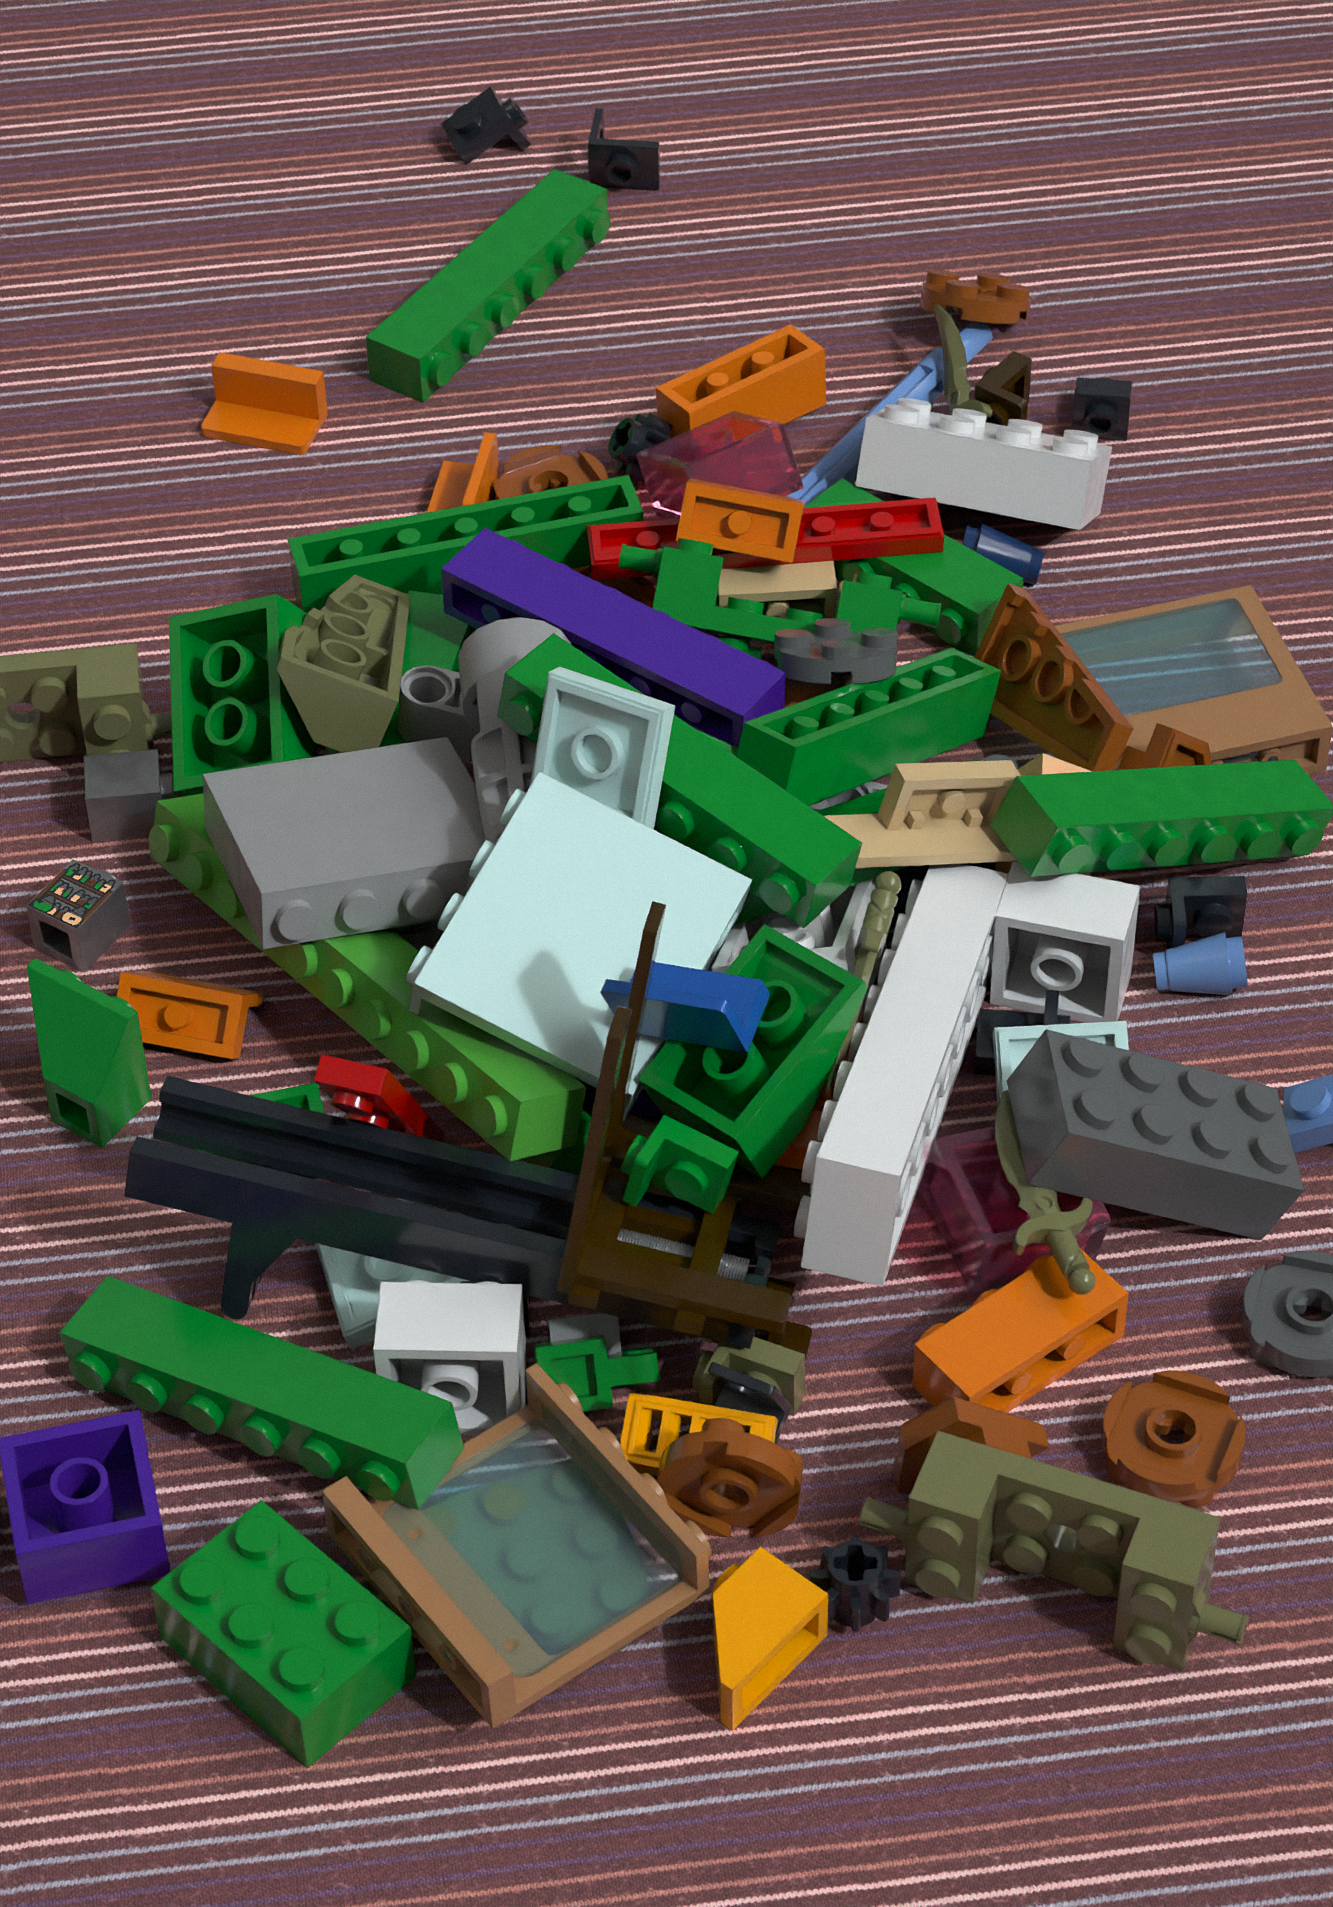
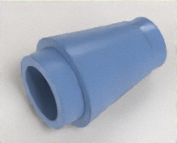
(1203, 966)

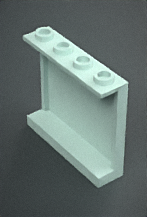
(561, 914)

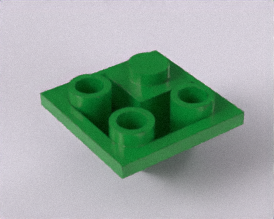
(87, 1054)

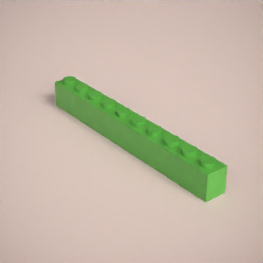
(487, 1083)

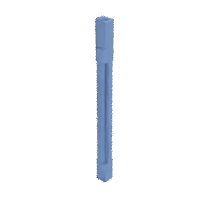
(921, 383)

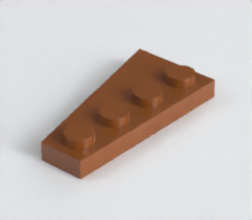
(1048, 688)

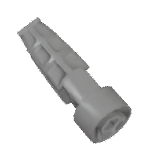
(499, 754)

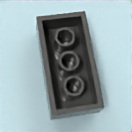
(1153, 1135)

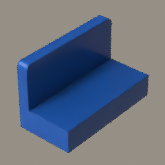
(696, 1006)

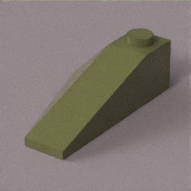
(347, 664)

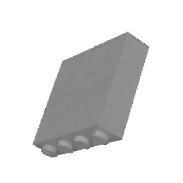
(346, 839)

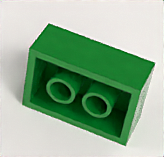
(228, 693)
(284, 1633)

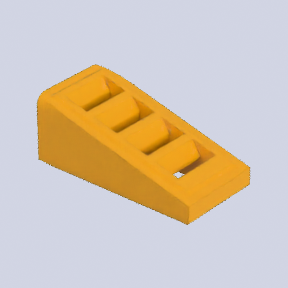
(644, 1409)

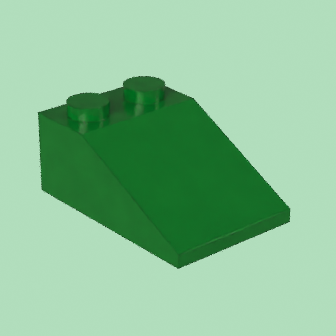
(765, 1095)

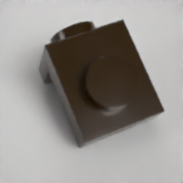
(1006, 389)

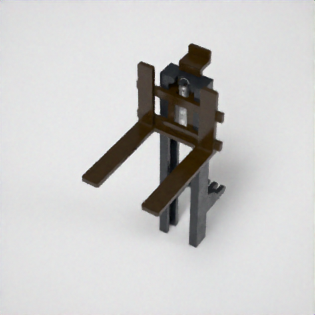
(639, 1263)

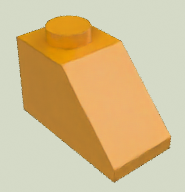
(762, 1630)

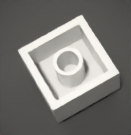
(1065, 938)
(456, 1345)

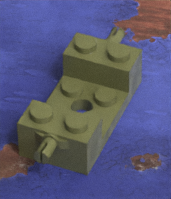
(82, 704)
(1122, 1543)

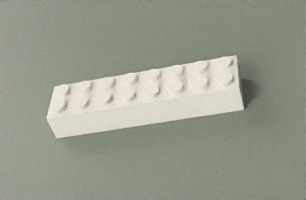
(899, 1074)

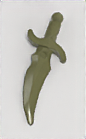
(955, 365)
(870, 945)
(1047, 1221)

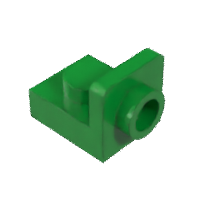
(679, 1163)

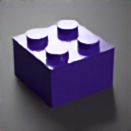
(83, 1507)

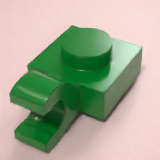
(591, 1372)

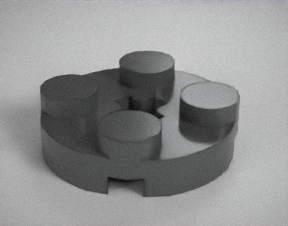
(836, 651)
(1272, 1320)

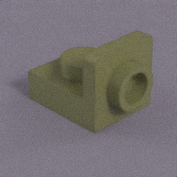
(764, 1361)

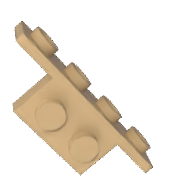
(935, 816)

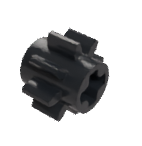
(633, 437)
(856, 1582)

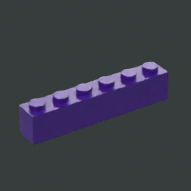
(661, 657)

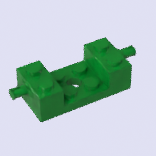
(691, 580)

